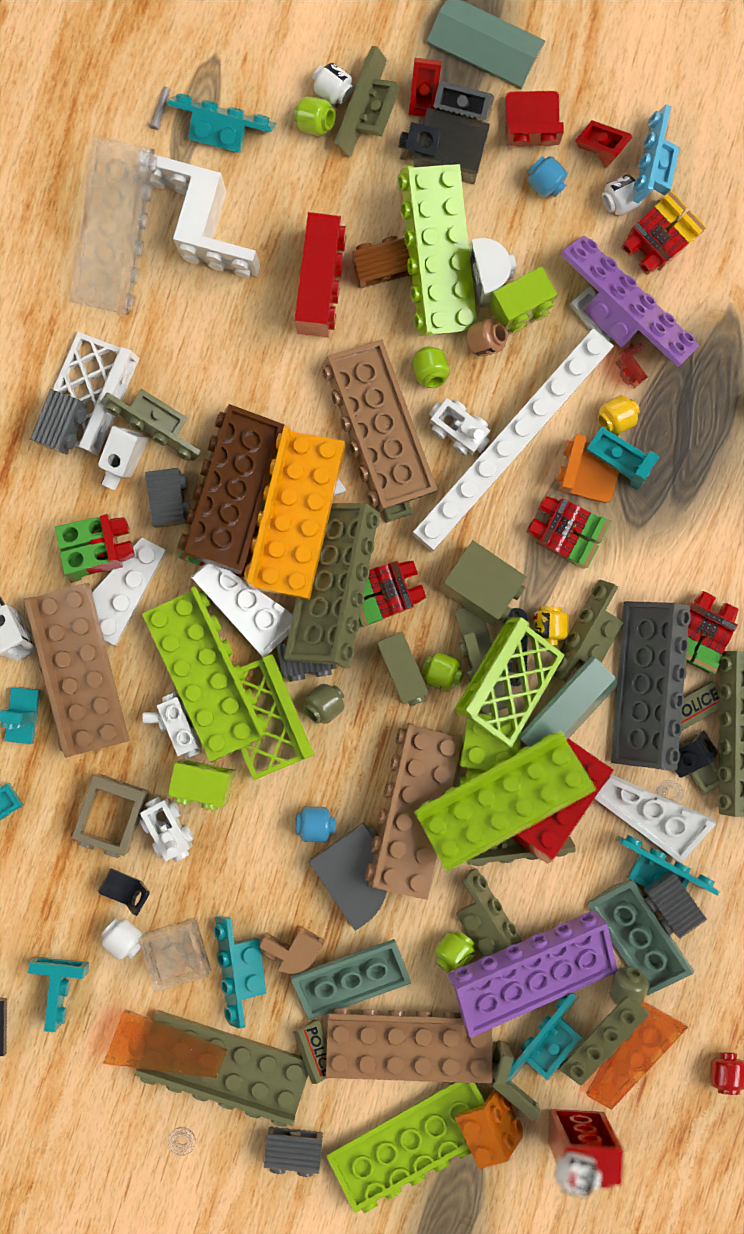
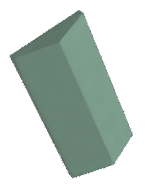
(485, 42)
(572, 703)
(640, 935)
(351, 979)

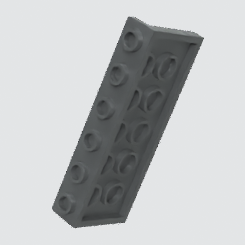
(650, 684)

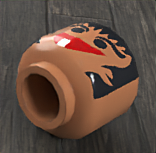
(487, 337)

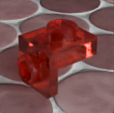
(630, 370)

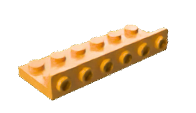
(295, 514)

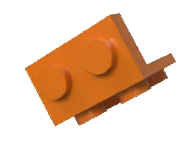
(584, 473)
(491, 1130)

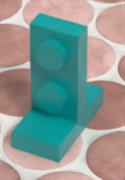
(622, 456)
(21, 716)
(58, 985)

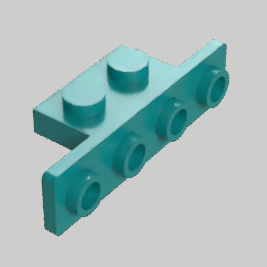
(217, 125)
(652, 865)
(240, 970)
(551, 1044)

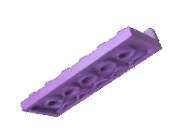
(533, 972)

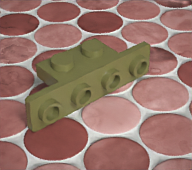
(369, 105)
(155, 418)
(591, 632)
(475, 647)
(509, 850)
(485, 918)
(604, 1040)

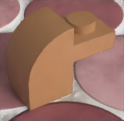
(296, 956)

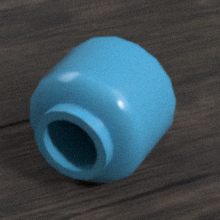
(547, 177)
(314, 824)

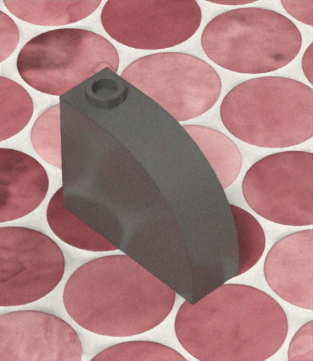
(343, 873)

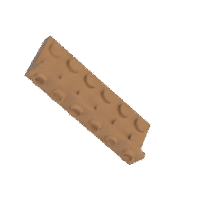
(378, 425)
(76, 670)
(421, 773)
(406, 1048)

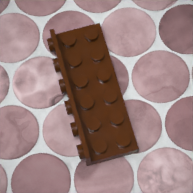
(231, 489)

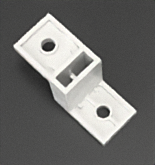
(200, 216)

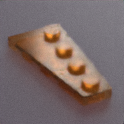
(158, 1047)

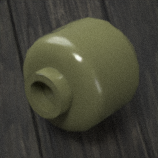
(324, 703)
(629, 982)

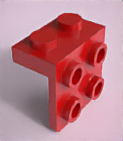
(533, 118)

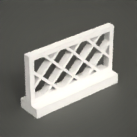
(115, 383)

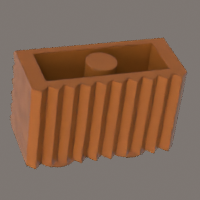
(381, 261)

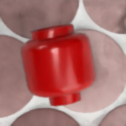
(727, 1074)

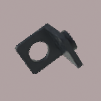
(409, 142)
(695, 755)
(124, 890)

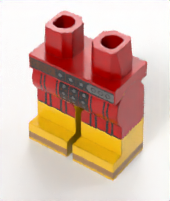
(656, 241)

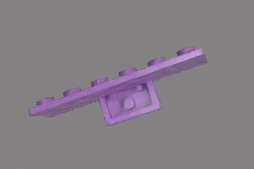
(623, 307)

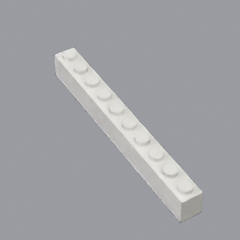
(512, 440)

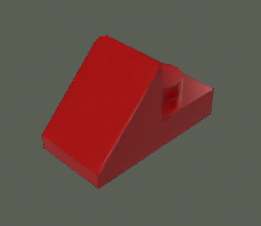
(424, 86)
(603, 141)

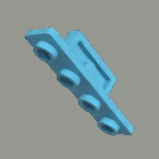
(659, 158)

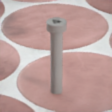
(155, 123)

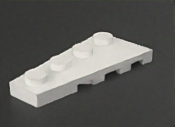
(123, 589)
(249, 610)
(657, 818)

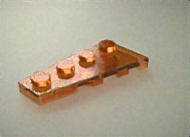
(635, 1056)

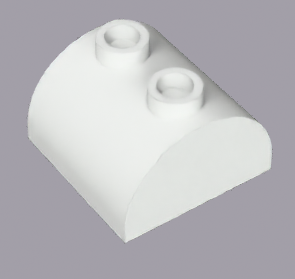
(490, 267)

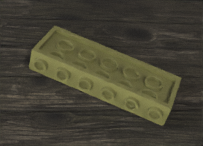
(327, 624)
(731, 734)
(251, 1076)

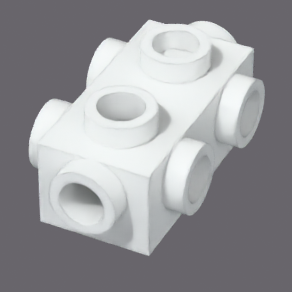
(466, 432)
(176, 721)
(170, 836)

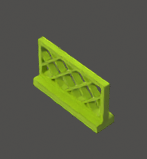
(489, 673)
(287, 714)

